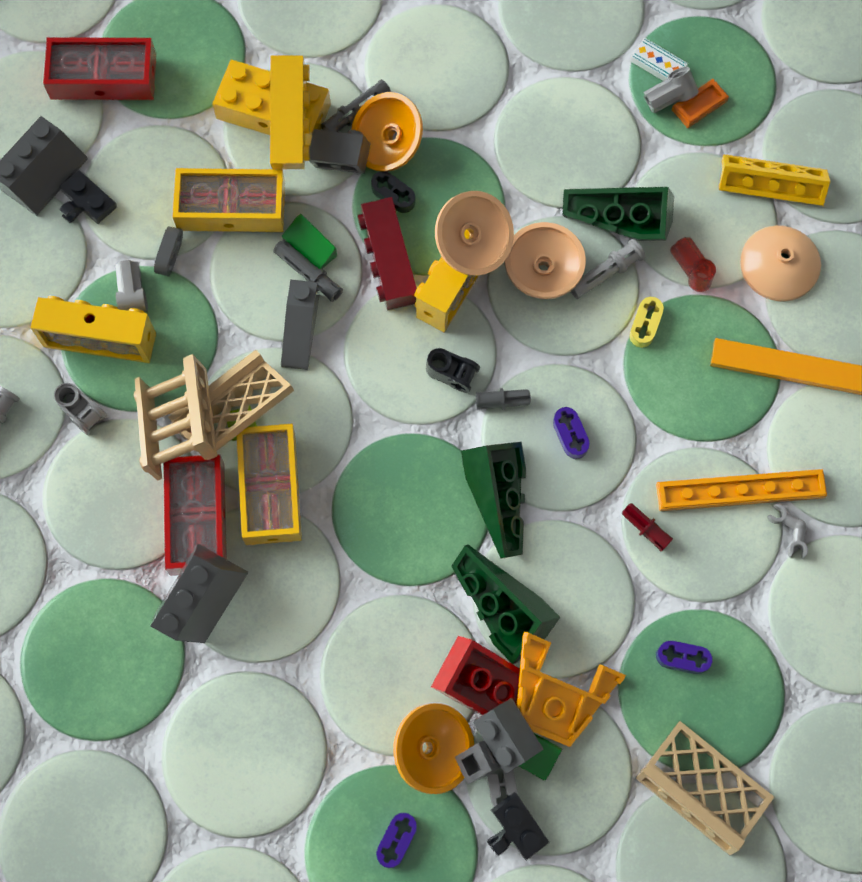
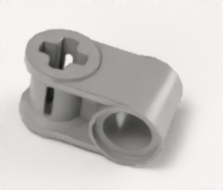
(81, 410)

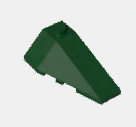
(631, 212)
(495, 482)
(503, 603)

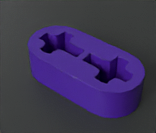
(565, 435)
(685, 650)
(389, 837)

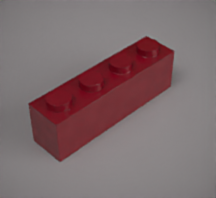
(388, 252)

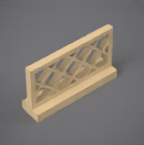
(228, 389)
(695, 810)

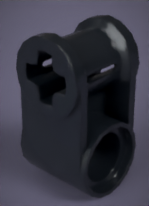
(454, 369)

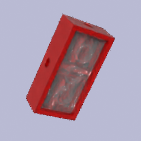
(99, 68)
(193, 509)

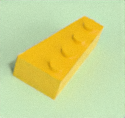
(288, 112)

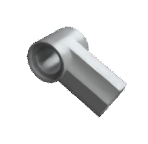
(678, 87)
(130, 289)

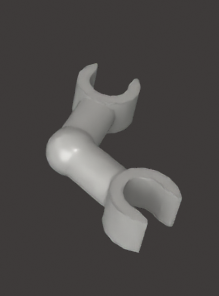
(798, 525)

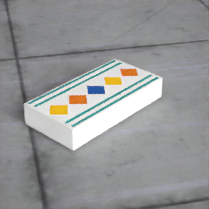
(656, 59)

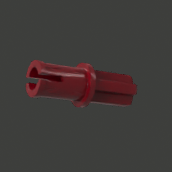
(647, 527)

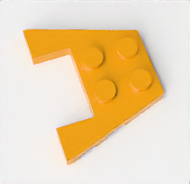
(555, 706)

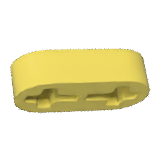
(652, 324)

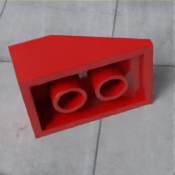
(477, 677)

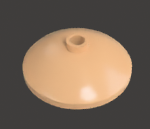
(489, 231)
(548, 246)
(771, 273)

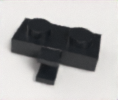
(85, 197)
(517, 828)

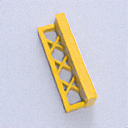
(774, 180)

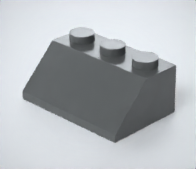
(39, 165)
(198, 596)

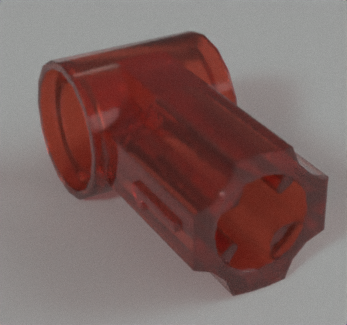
(694, 262)

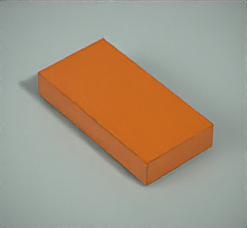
(706, 101)

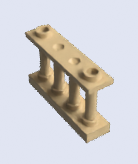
(198, 418)

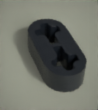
(396, 187)

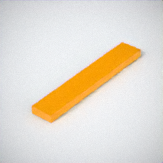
(787, 366)
(741, 490)

